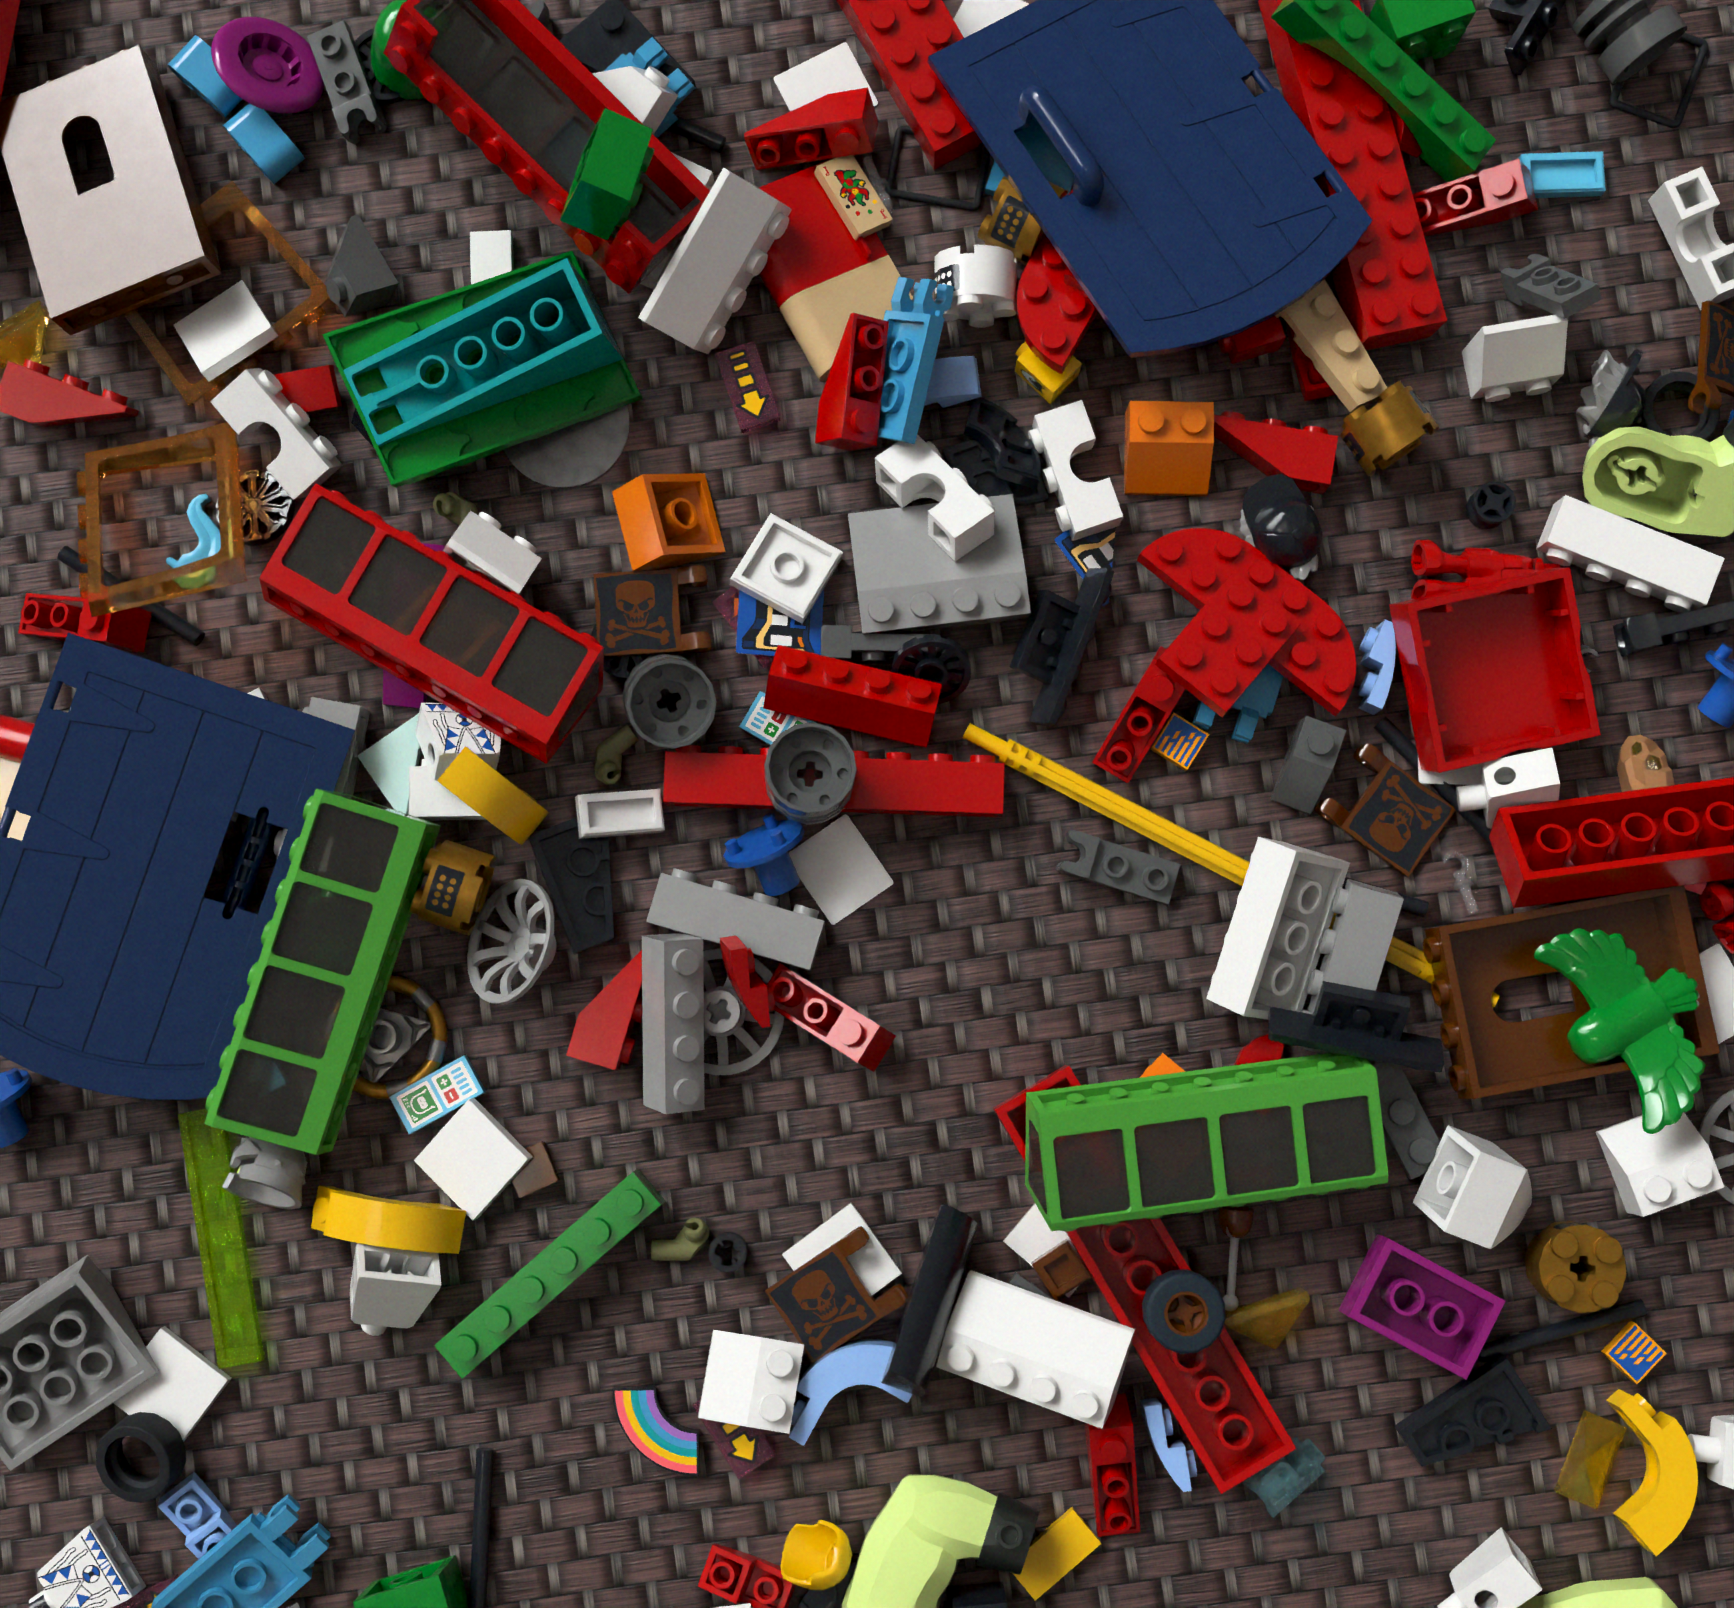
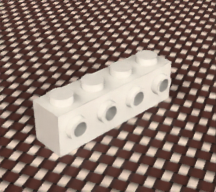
(1629, 555)

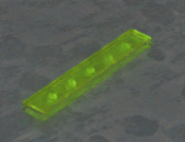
(221, 1242)

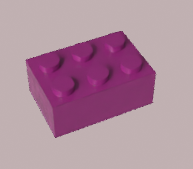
(1422, 1306)

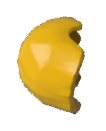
(816, 1555)

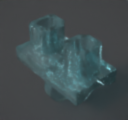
(1288, 1476)

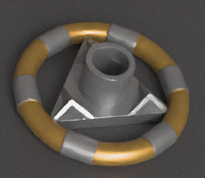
(396, 1035)

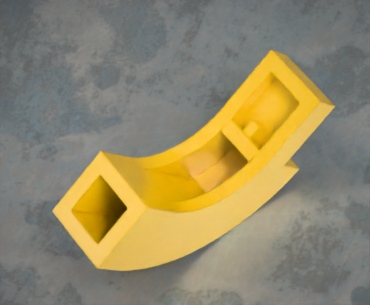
(493, 796)
(387, 1221)
(1670, 1483)

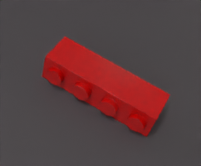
(851, 696)

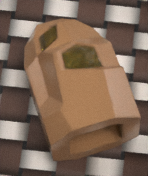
(1642, 765)

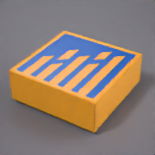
(1179, 741)
(1633, 1352)

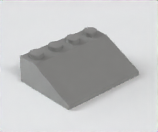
(915, 586)
(64, 1359)

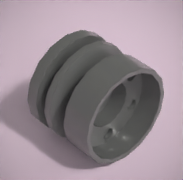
(1632, 33)
(692, 707)
(813, 748)

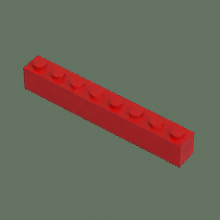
(879, 787)

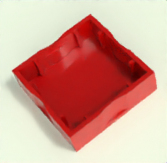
(1494, 669)

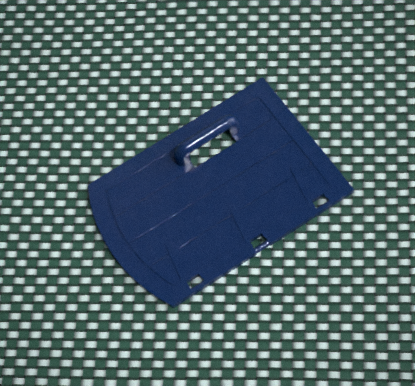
(1186, 187)
(105, 930)

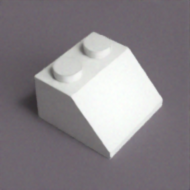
(1516, 357)
(486, 549)
(1658, 1167)
(751, 1381)

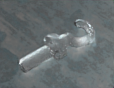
(878, 183)
(1463, 883)

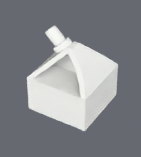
(1474, 1189)

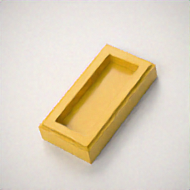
(1056, 1553)

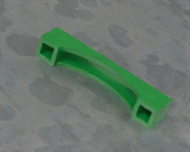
(1444, 130)
(549, 1273)

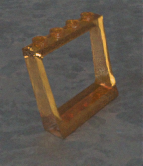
(215, 210)
(220, 570)

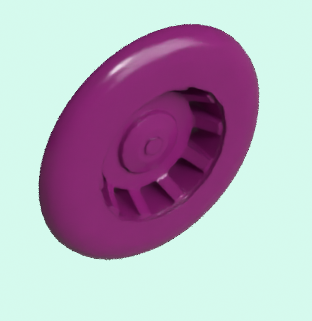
(267, 64)

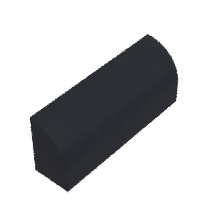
(930, 1301)

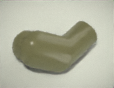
(453, 506)
(609, 755)
(685, 1245)

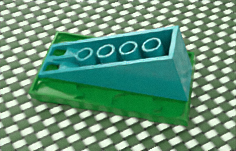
(482, 368)

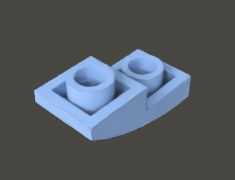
(953, 381)
(1379, 656)
(1172, 1453)
(197, 1514)

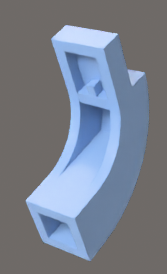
(845, 1366)

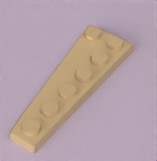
(1334, 347)

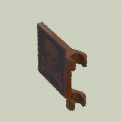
(1714, 358)
(642, 612)
(1394, 814)
(827, 1299)

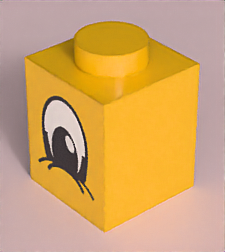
(1043, 378)

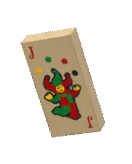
(853, 196)

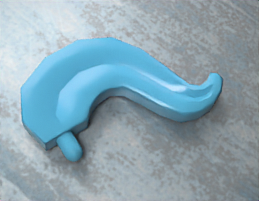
(206, 531)

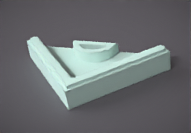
(390, 762)

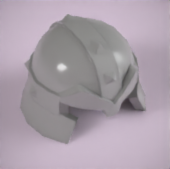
(267, 1174)

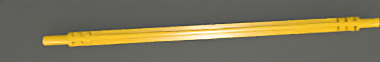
(1156, 828)

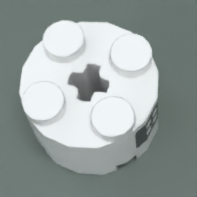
(981, 281)

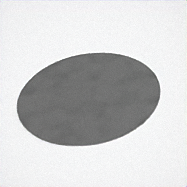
(574, 452)

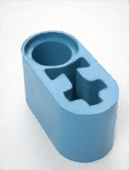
(196, 70)
(264, 142)

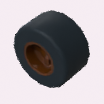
(1191, 1324)

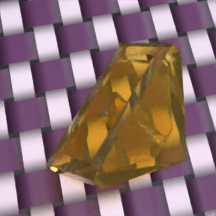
(23, 335)
(1270, 1317)
(1590, 1459)

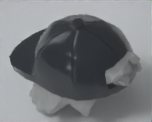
(1613, 397)
(1282, 525)

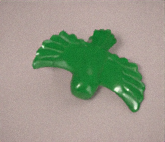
(1631, 1020)

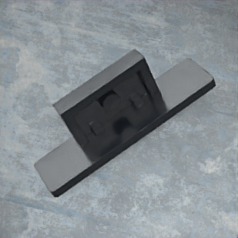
(1534, 21)
(1056, 642)
(1358, 1025)

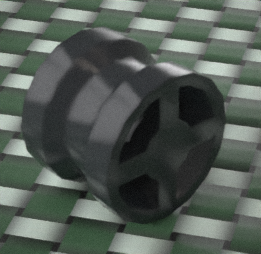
(1497, 498)

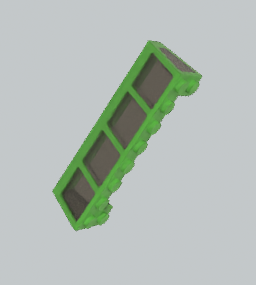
(321, 973)
(1203, 1139)

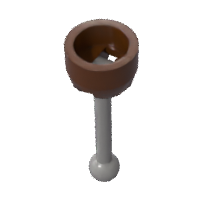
(1234, 1223)

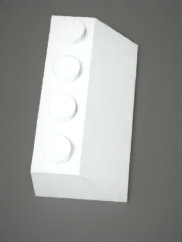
(716, 262)
(1276, 929)
(1036, 1349)

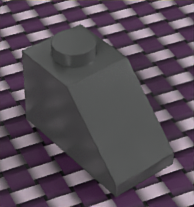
(358, 273)
(1307, 764)

